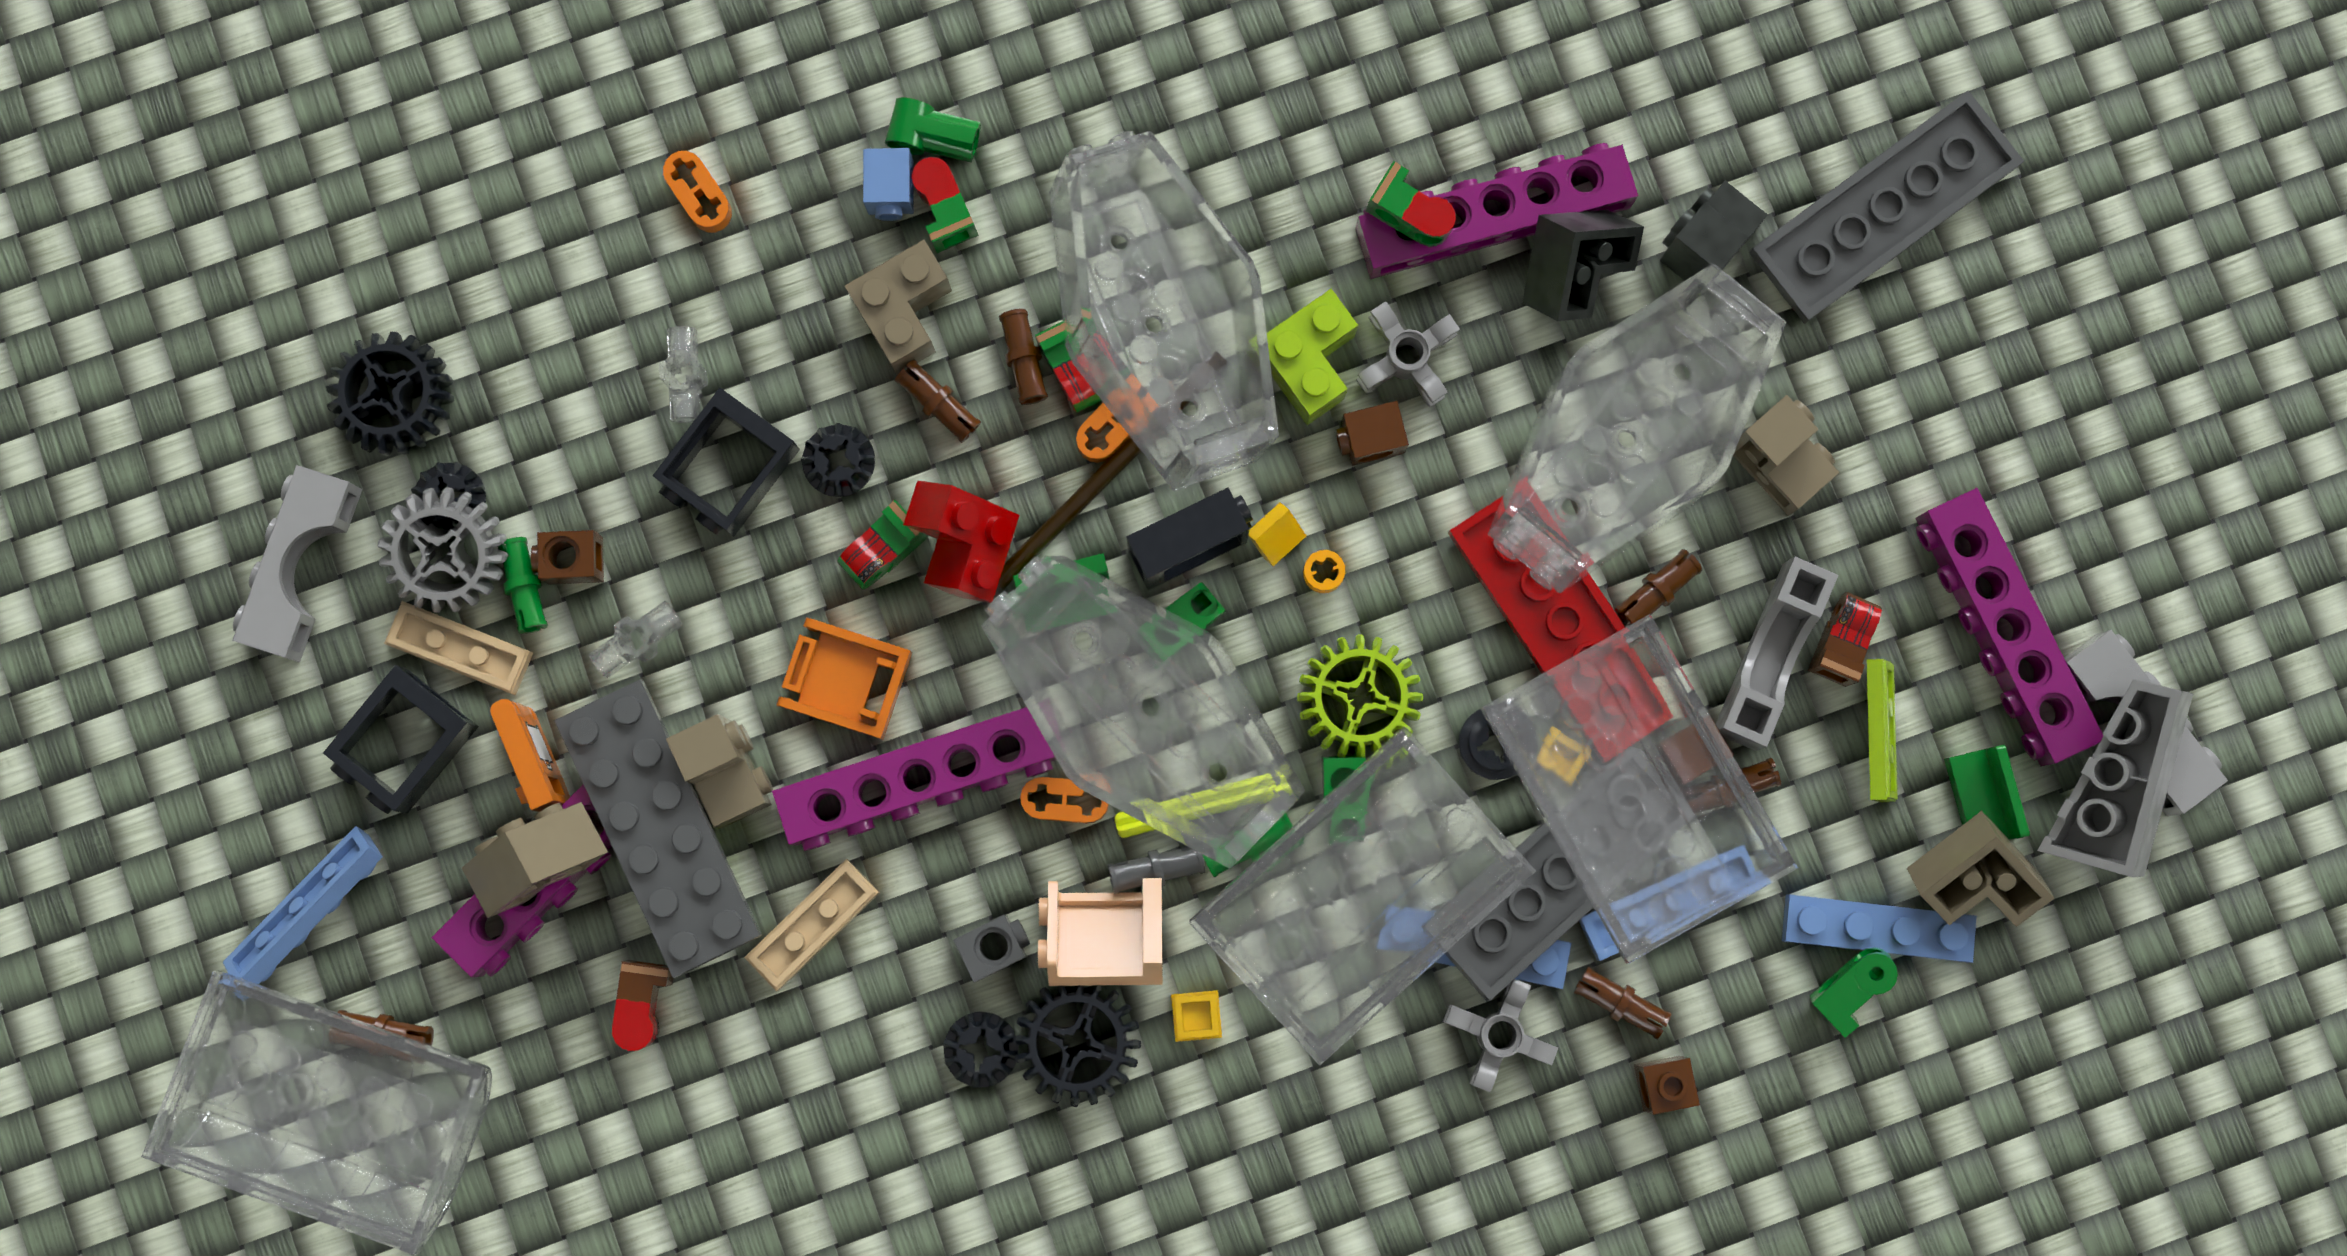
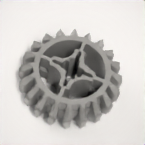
(428, 540)

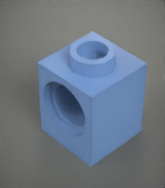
(888, 183)

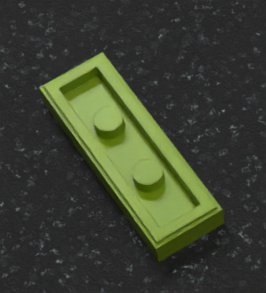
(1882, 730)

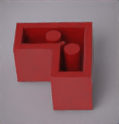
(970, 539)

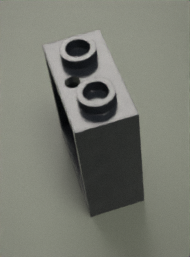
(719, 407)
(1190, 537)
(458, 731)

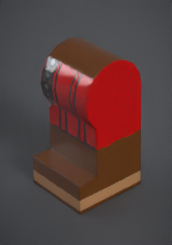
(1846, 640)
(636, 1002)

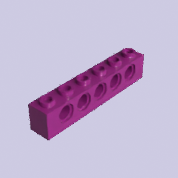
(1601, 165)
(2031, 639)
(800, 801)
(465, 935)

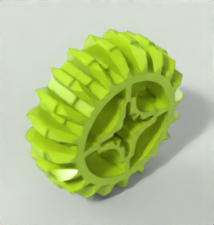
(1338, 691)

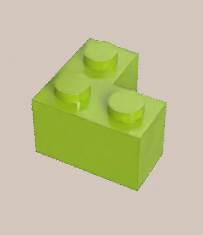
(1300, 352)

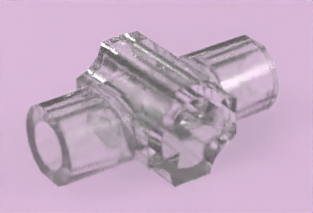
(681, 353)
(615, 652)

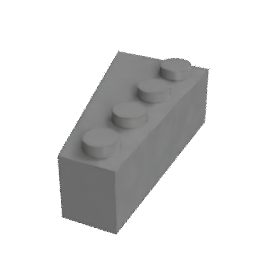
(2124, 784)

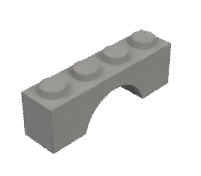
(310, 509)
(2104, 673)
(1763, 675)

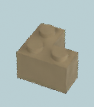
(892, 296)
(1783, 457)
(718, 764)
(532, 856)
(1975, 865)

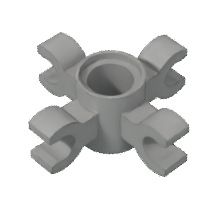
(1389, 328)
(1491, 1057)

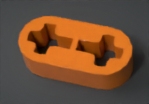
(688, 197)
(1096, 423)
(1059, 812)

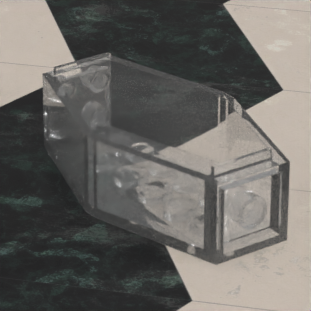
(1186, 275)
(1678, 426)
(1095, 717)

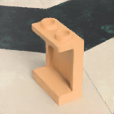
(1102, 937)

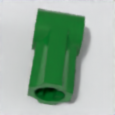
(923, 129)

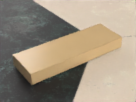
(458, 648)
(812, 925)

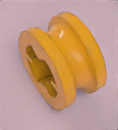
(1328, 584)

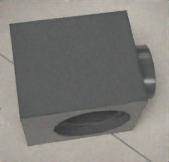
(971, 950)

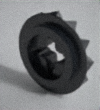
(454, 476)
(843, 480)
(1482, 762)
(998, 1035)

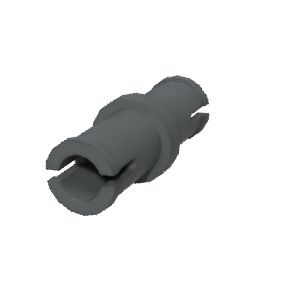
(1156, 865)

